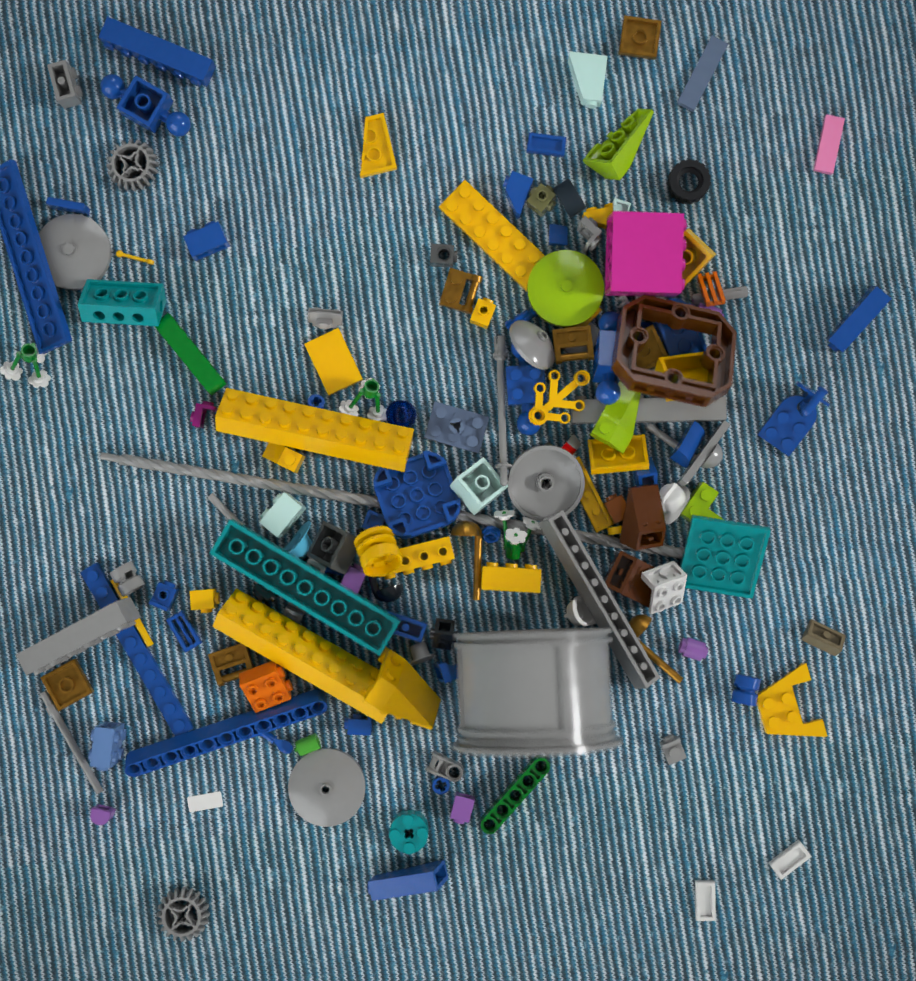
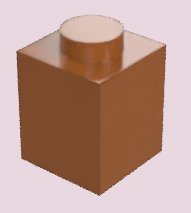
(615, 507)

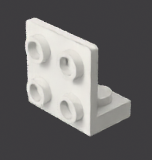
(666, 585)

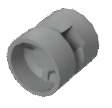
(129, 585)

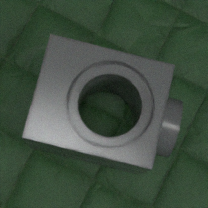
(436, 249)

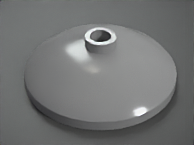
(532, 344)

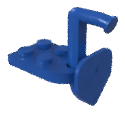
(787, 424)

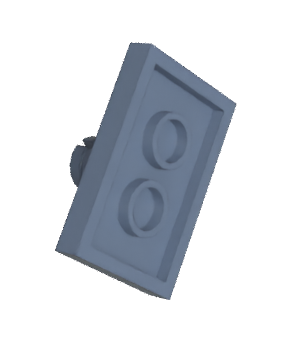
(456, 427)

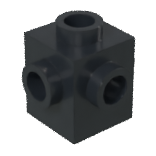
(262, 594)
(443, 634)

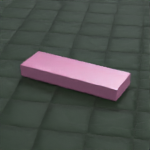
(829, 144)

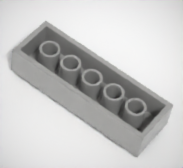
(78, 637)

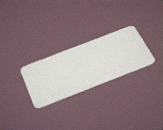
(205, 801)

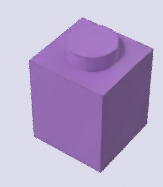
(354, 578)
(462, 808)

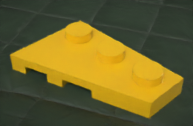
(377, 147)

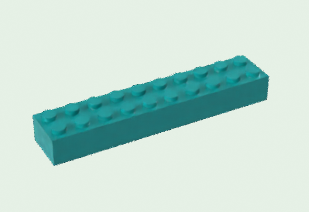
(305, 586)

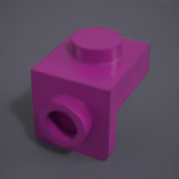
(198, 416)

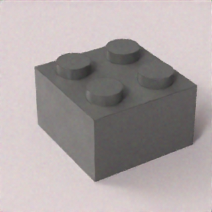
(333, 547)

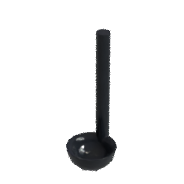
(386, 594)

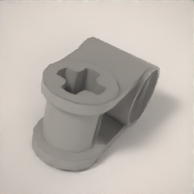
(443, 767)

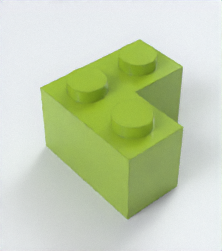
(700, 501)

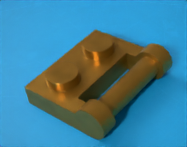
(454, 289)
(571, 338)
(228, 658)

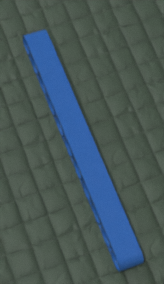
(224, 733)

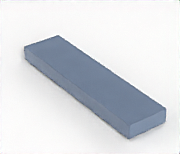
(702, 73)

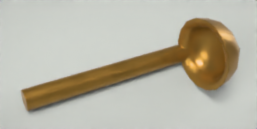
(468, 528)
(639, 624)

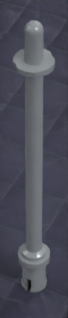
(500, 356)

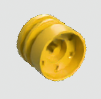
(378, 551)

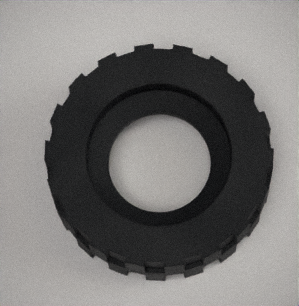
(699, 171)

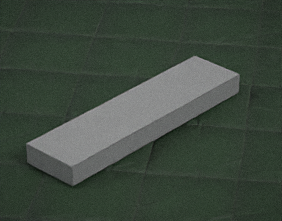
(703, 453)

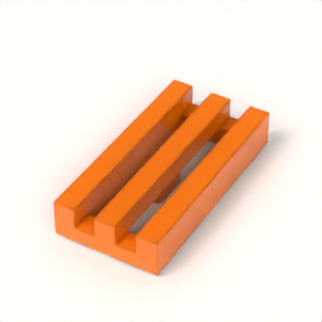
(709, 278)

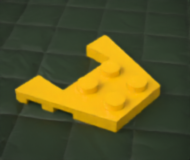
(780, 709)

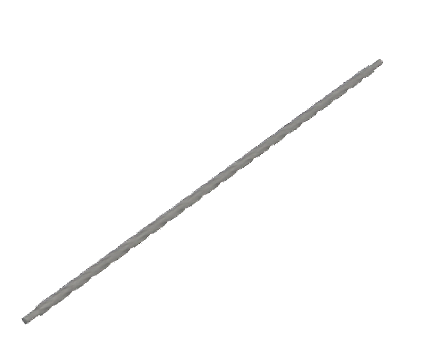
(354, 498)

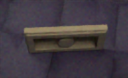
(823, 638)

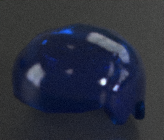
(401, 413)

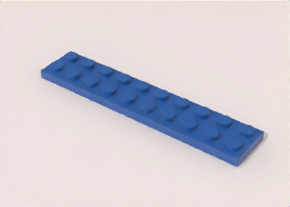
(30, 263)

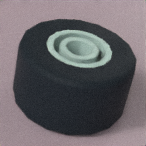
(569, 198)

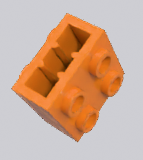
(265, 686)

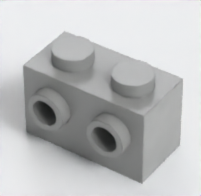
(64, 84)

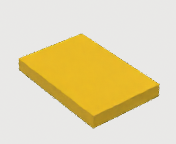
(333, 361)
(608, 460)

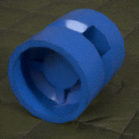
(746, 690)

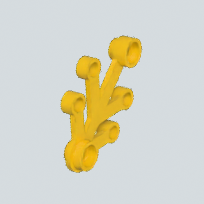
(556, 399)

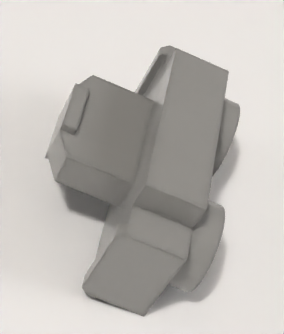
(325, 318)

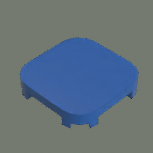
(417, 498)

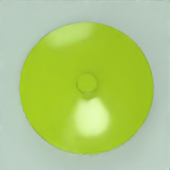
(565, 288)

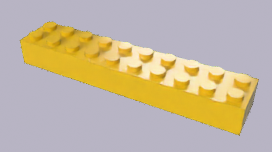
(314, 429)
(298, 650)

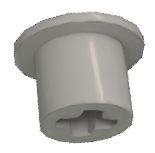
(420, 653)

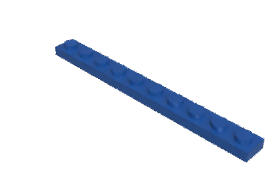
(140, 655)

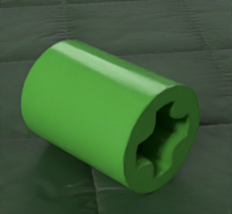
(307, 744)

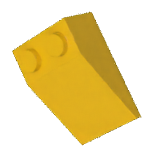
(696, 255)

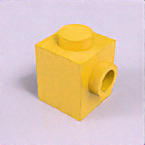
(483, 313)
(204, 600)

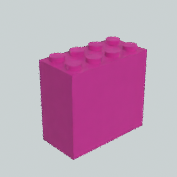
(645, 254)

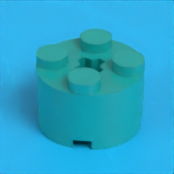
(409, 842)

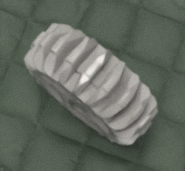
(125, 179)
(189, 919)

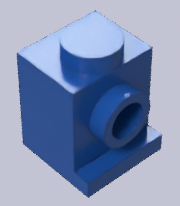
(171, 591)
(358, 725)

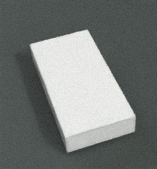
(789, 859)
(705, 900)

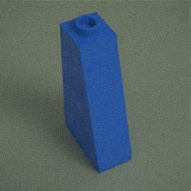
(858, 318)
(408, 881)

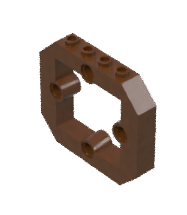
(716, 359)

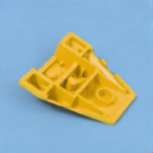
(402, 692)

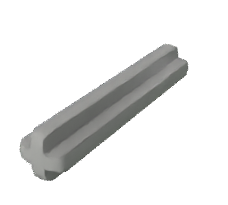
(730, 293)

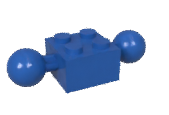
(145, 104)
(607, 390)
(520, 391)

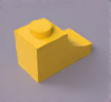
(284, 457)

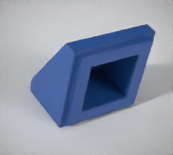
(557, 235)

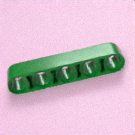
(190, 354)
(513, 803)

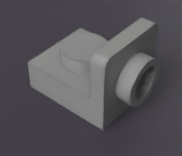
(672, 749)

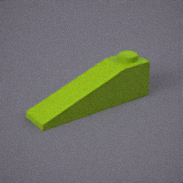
(617, 152)
(618, 420)

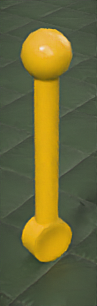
(119, 253)

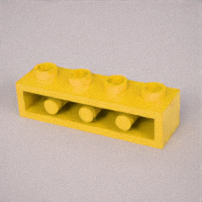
(424, 556)

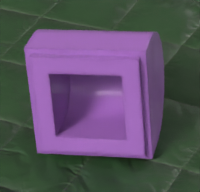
(101, 814)

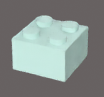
(478, 486)
(282, 514)

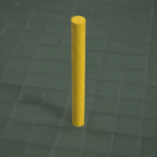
(139, 625)

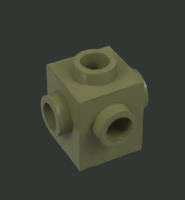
(541, 199)

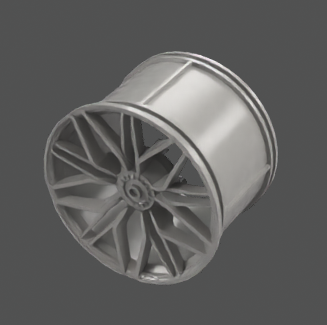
(535, 692)

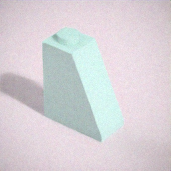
(588, 76)

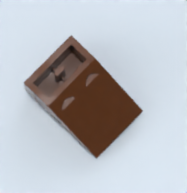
(643, 518)
(625, 578)

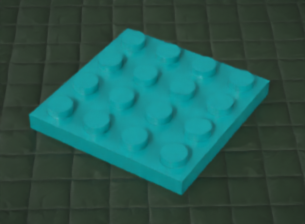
(724, 556)

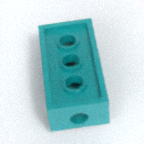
(122, 302)

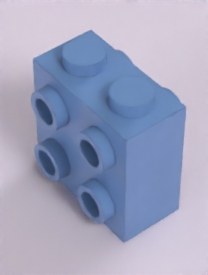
(107, 745)

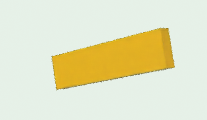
(593, 504)

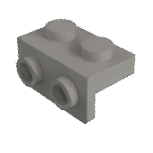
(590, 231)

